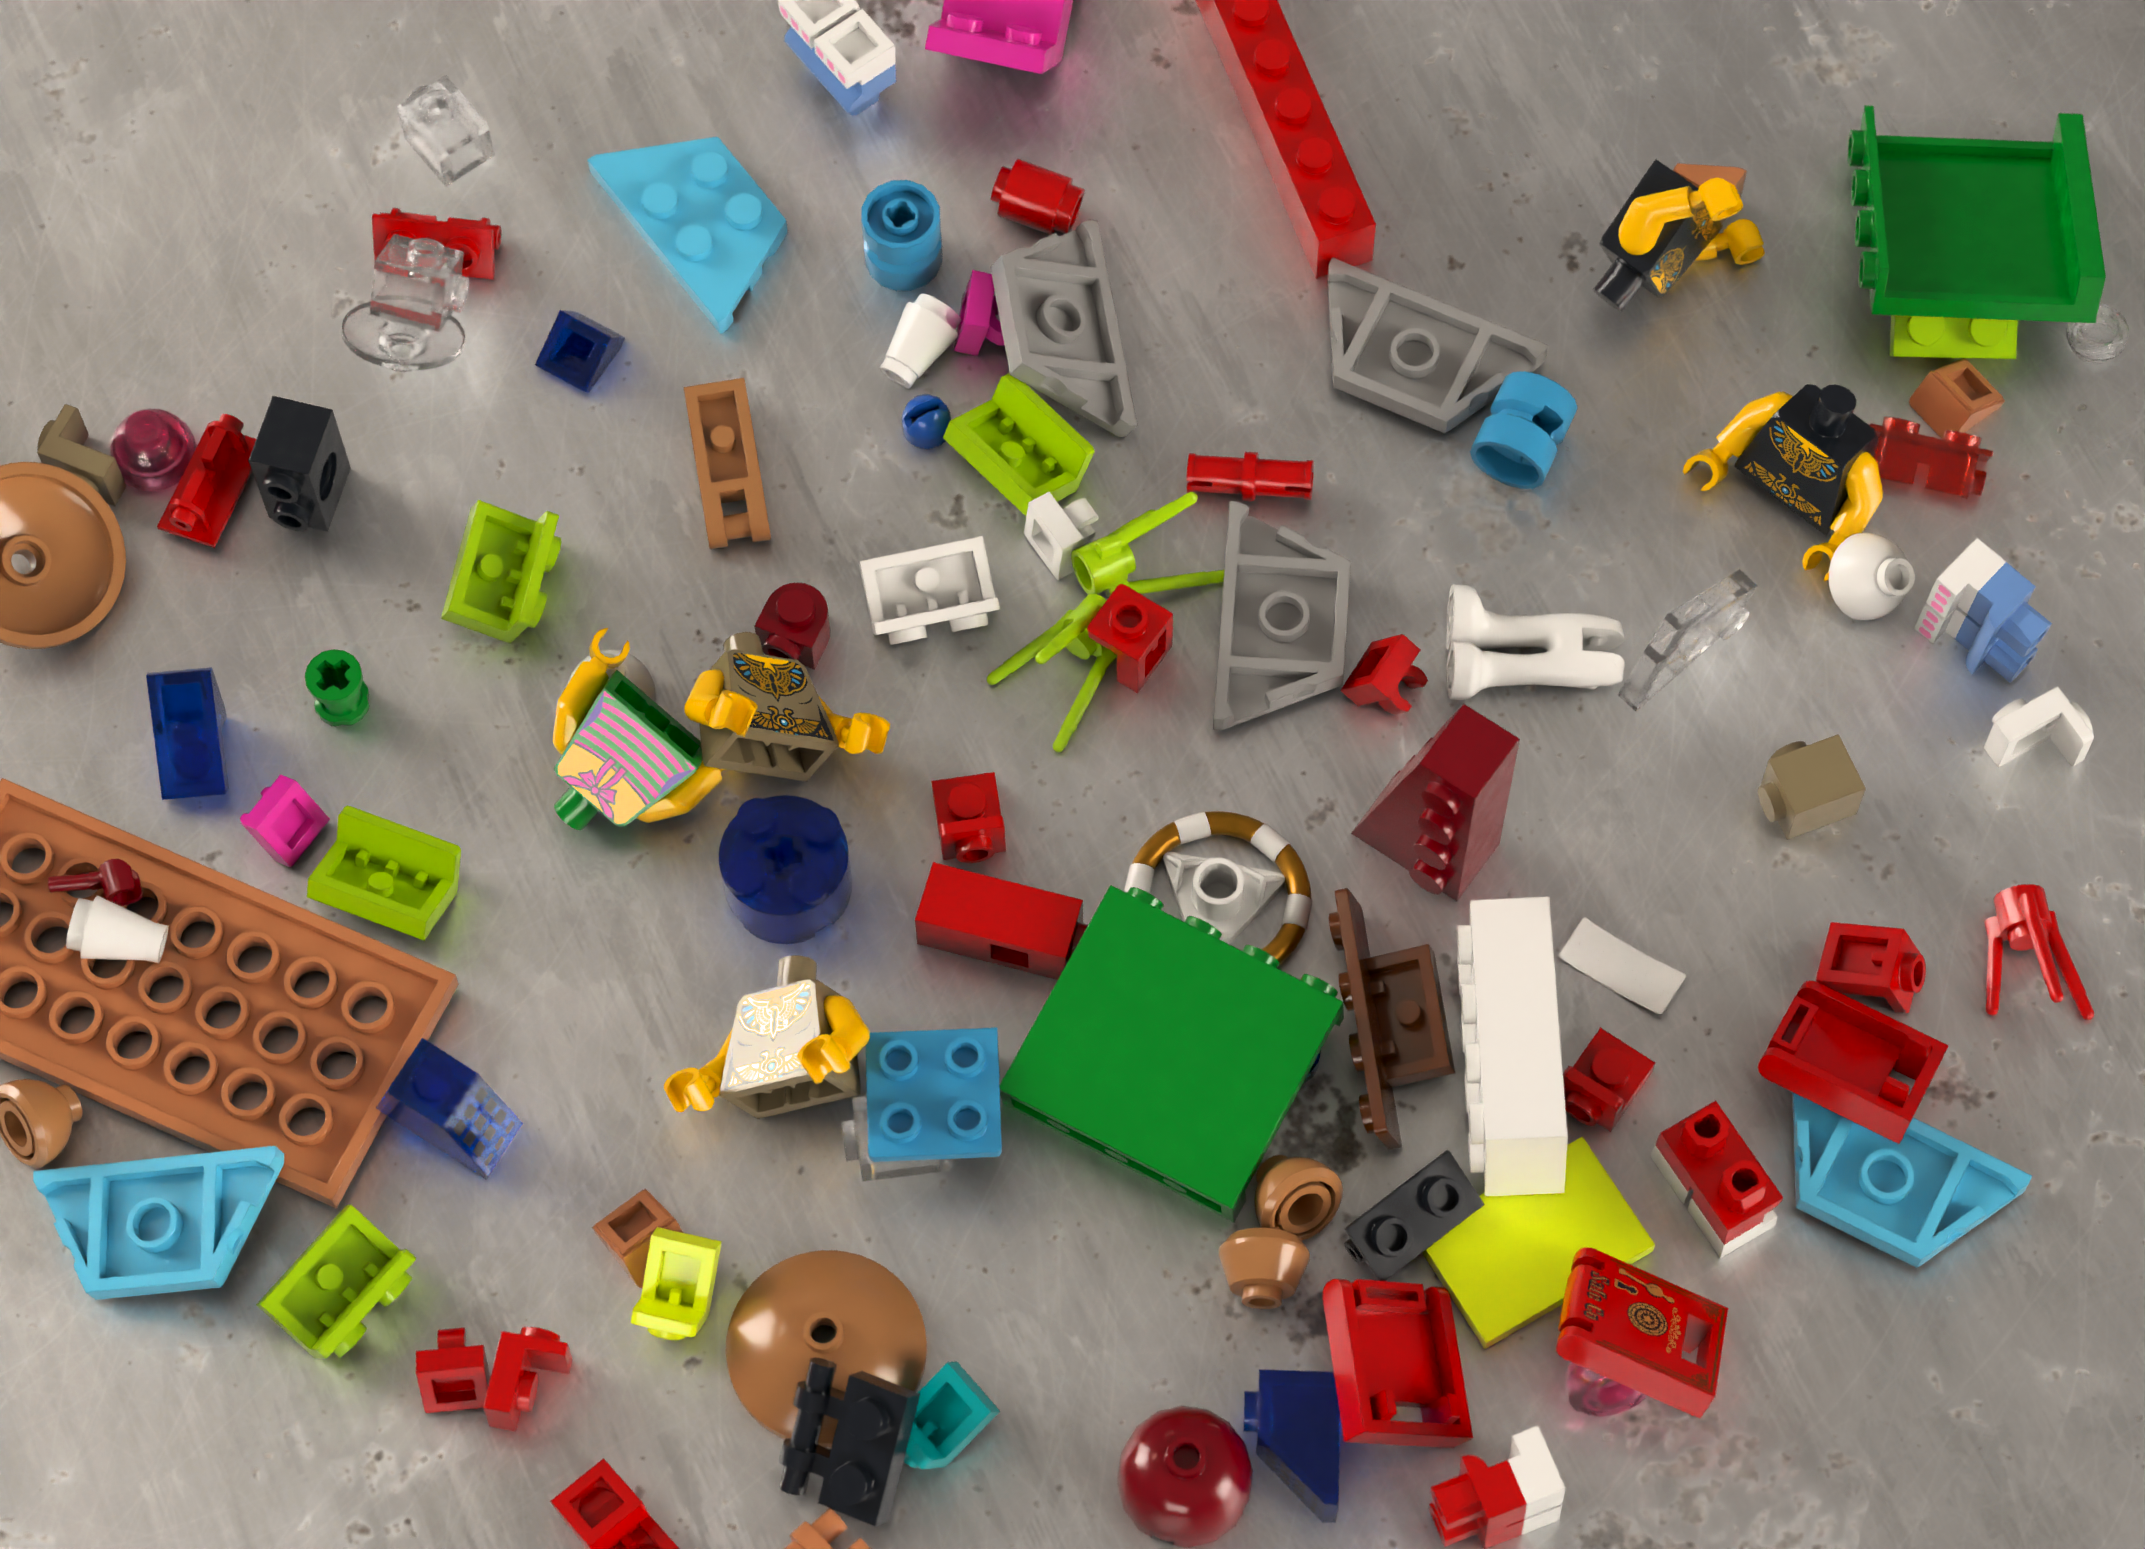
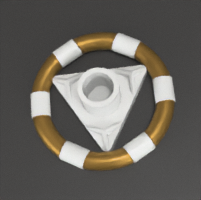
(1219, 889)

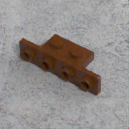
(1396, 1016)

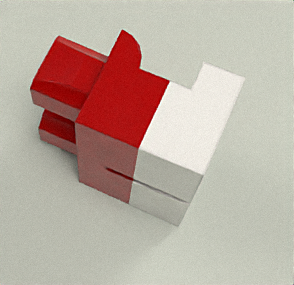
(1719, 1176)
(1501, 1498)

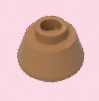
(1263, 1265)

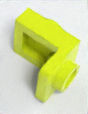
(677, 1284)

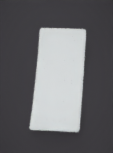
(1621, 967)

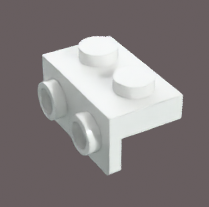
(928, 588)

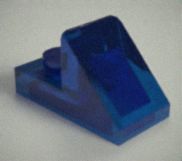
(188, 732)

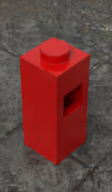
(998, 921)

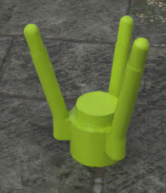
(1109, 560)
(1071, 633)

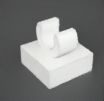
(1058, 531)

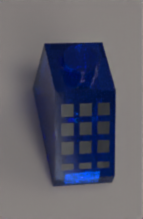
(451, 1108)
(1299, 1434)

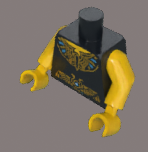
(1667, 229)
(1807, 456)

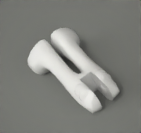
(1561, 635)

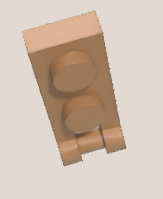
(726, 461)

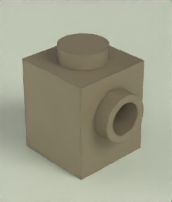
(1810, 786)

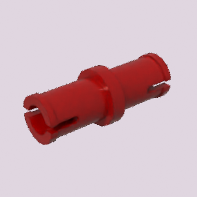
(1250, 476)

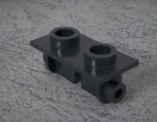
(1412, 1217)

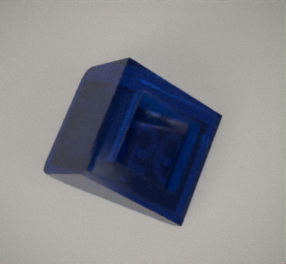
(578, 349)

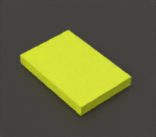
(1518, 1250)

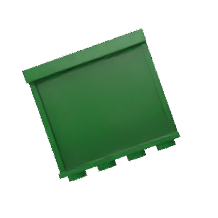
(1977, 225)
(1171, 1049)

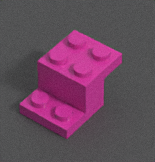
(1003, 32)

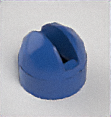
(930, 428)

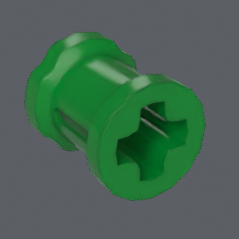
(337, 687)

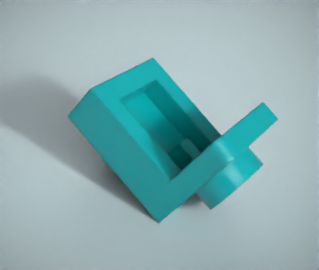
(947, 1418)

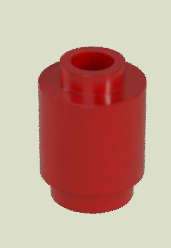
(1037, 197)

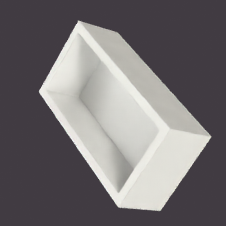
(1512, 1047)

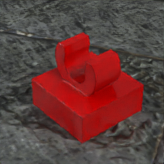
(1380, 672)
(453, 1374)

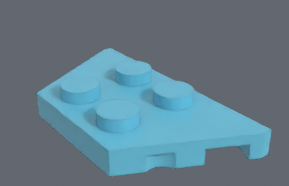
(697, 217)
(1894, 1195)
(159, 1219)

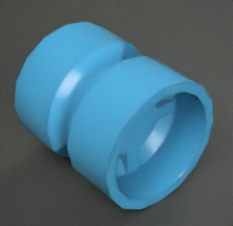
(902, 235)
(1523, 431)

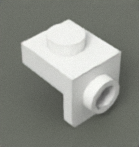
(2026, 725)

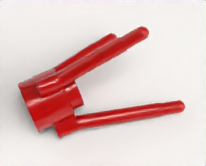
(2028, 925)

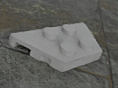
(1065, 326)
(1418, 351)
(1278, 620)

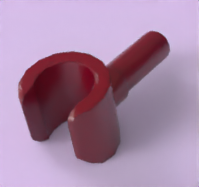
(115, 876)

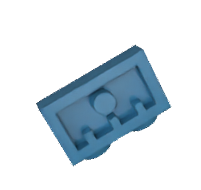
(933, 1095)

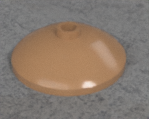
(71, 552)
(774, 1322)

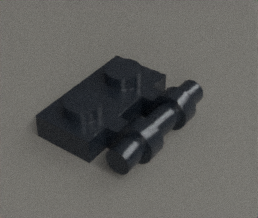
(867, 1445)

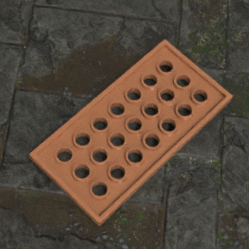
(242, 918)

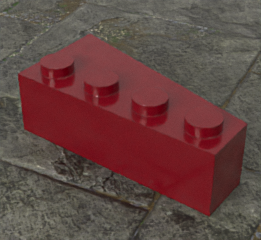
(1446, 804)

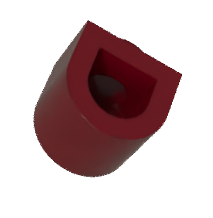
(795, 624)

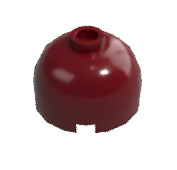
(1185, 1476)

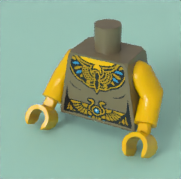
(767, 717)
(784, 1050)

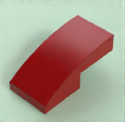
(608, 1513)

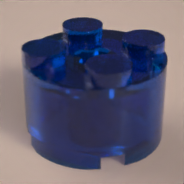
(779, 835)

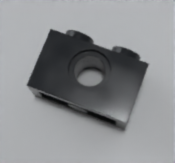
(299, 464)

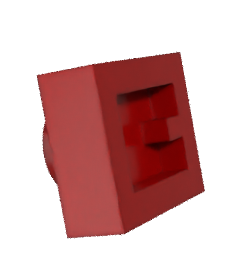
(1135, 632)
(969, 817)
(1872, 963)
(1604, 1080)
(512, 1383)

